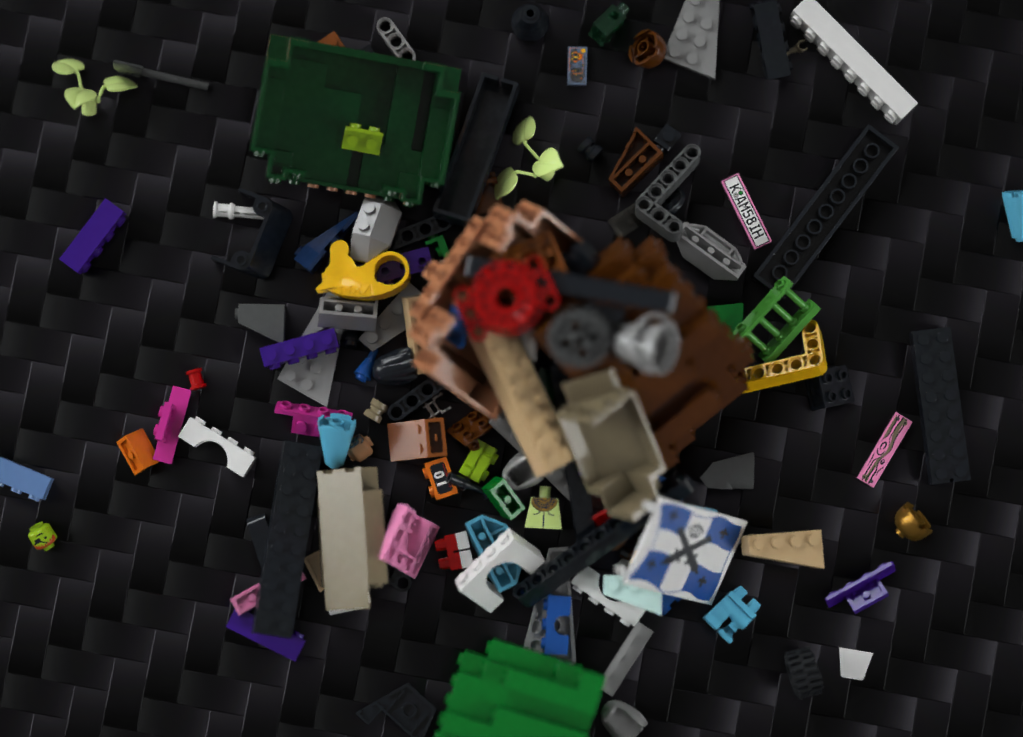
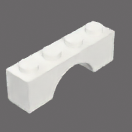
(238, 459)
(589, 583)

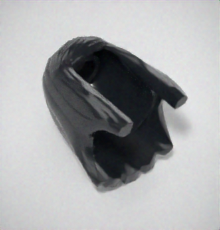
(395, 368)

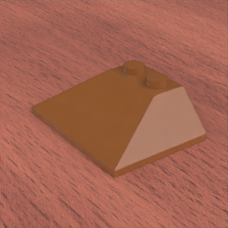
(541, 245)

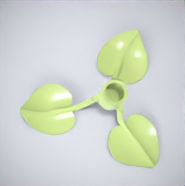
(85, 97)
(543, 168)

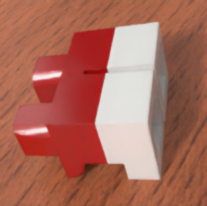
(452, 543)

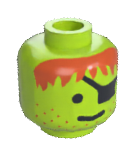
(42, 536)

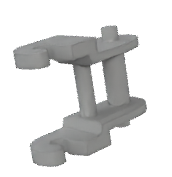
(427, 406)

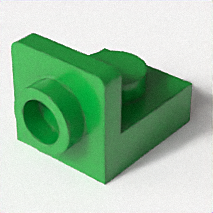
(442, 249)

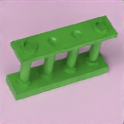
(791, 329)

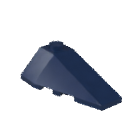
(318, 249)

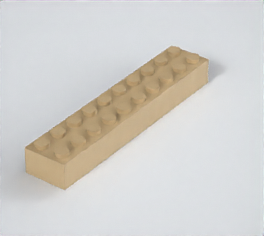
(521, 397)

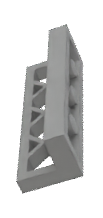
(626, 657)

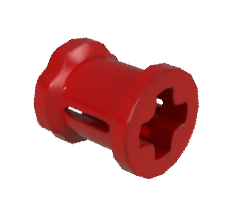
(196, 379)

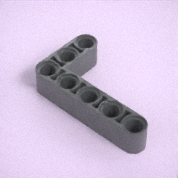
(664, 190)

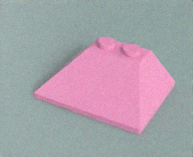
(407, 540)

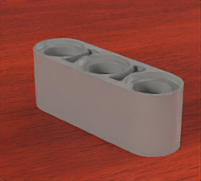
(390, 35)

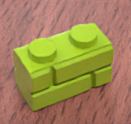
(478, 462)

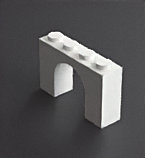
(507, 548)

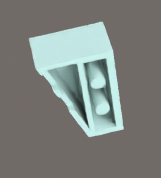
(632, 595)

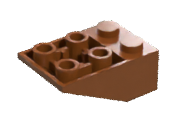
(417, 439)

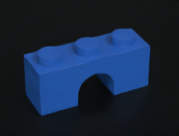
(553, 641)

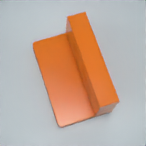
(137, 451)

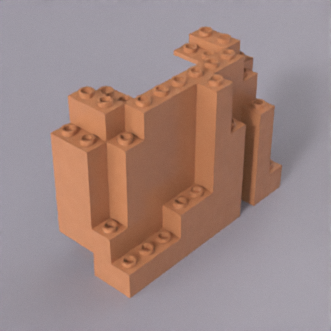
(440, 359)

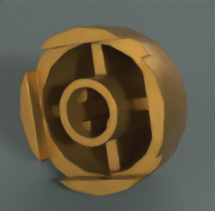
(911, 523)

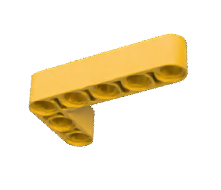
(788, 366)

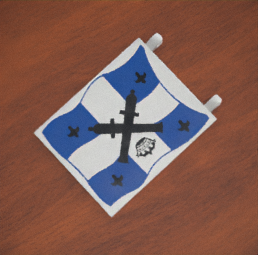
(683, 551)

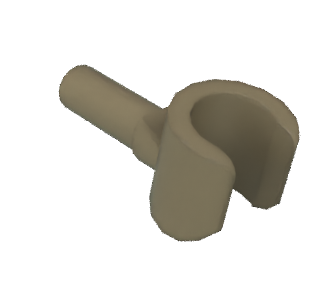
(797, 48)

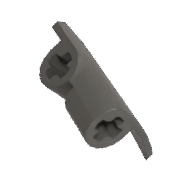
(731, 473)

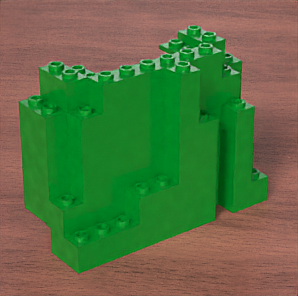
(519, 694)

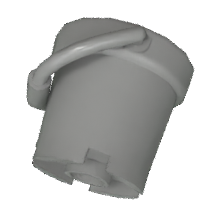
(649, 346)

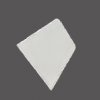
(854, 663)

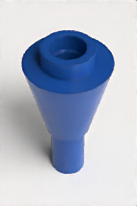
(364, 370)

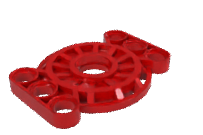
(486, 301)

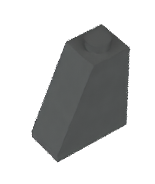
(264, 319)

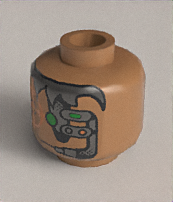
(360, 448)

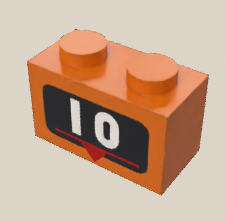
(437, 472)

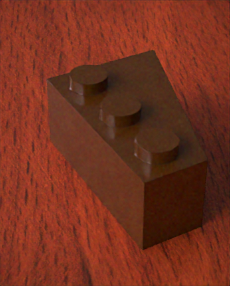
(635, 163)

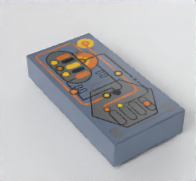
(577, 66)

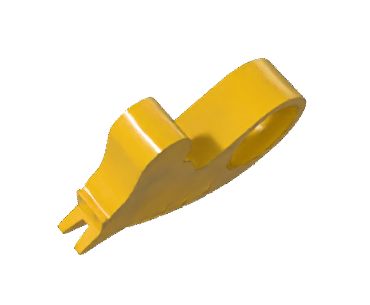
(359, 283)

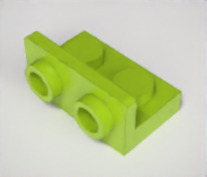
(362, 139)

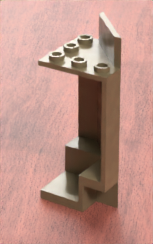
(611, 443)
(350, 536)

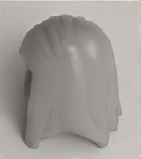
(519, 473)
(622, 719)

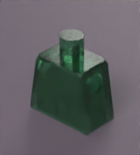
(608, 23)

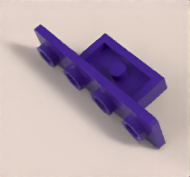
(863, 591)

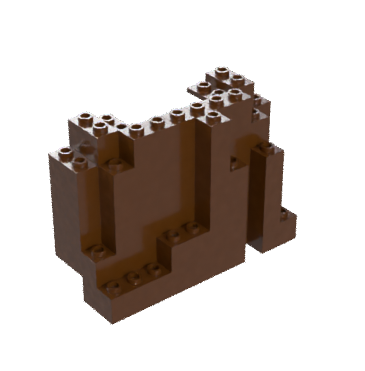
(709, 358)

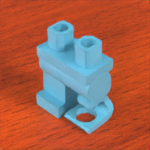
(735, 609)

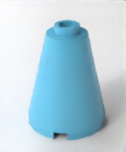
(1014, 210)
(335, 437)

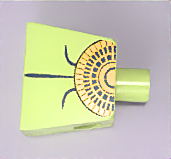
(544, 511)

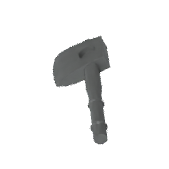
(138, 71)

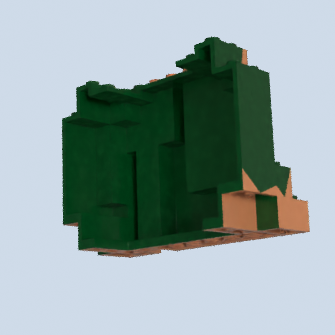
(321, 87)

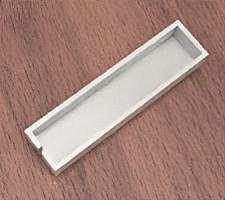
(852, 60)

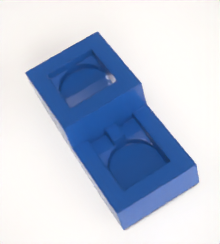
(458, 332)

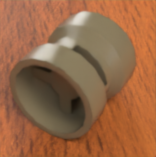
(377, 408)

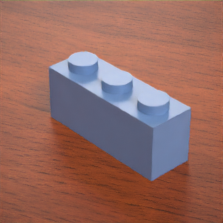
(24, 480)

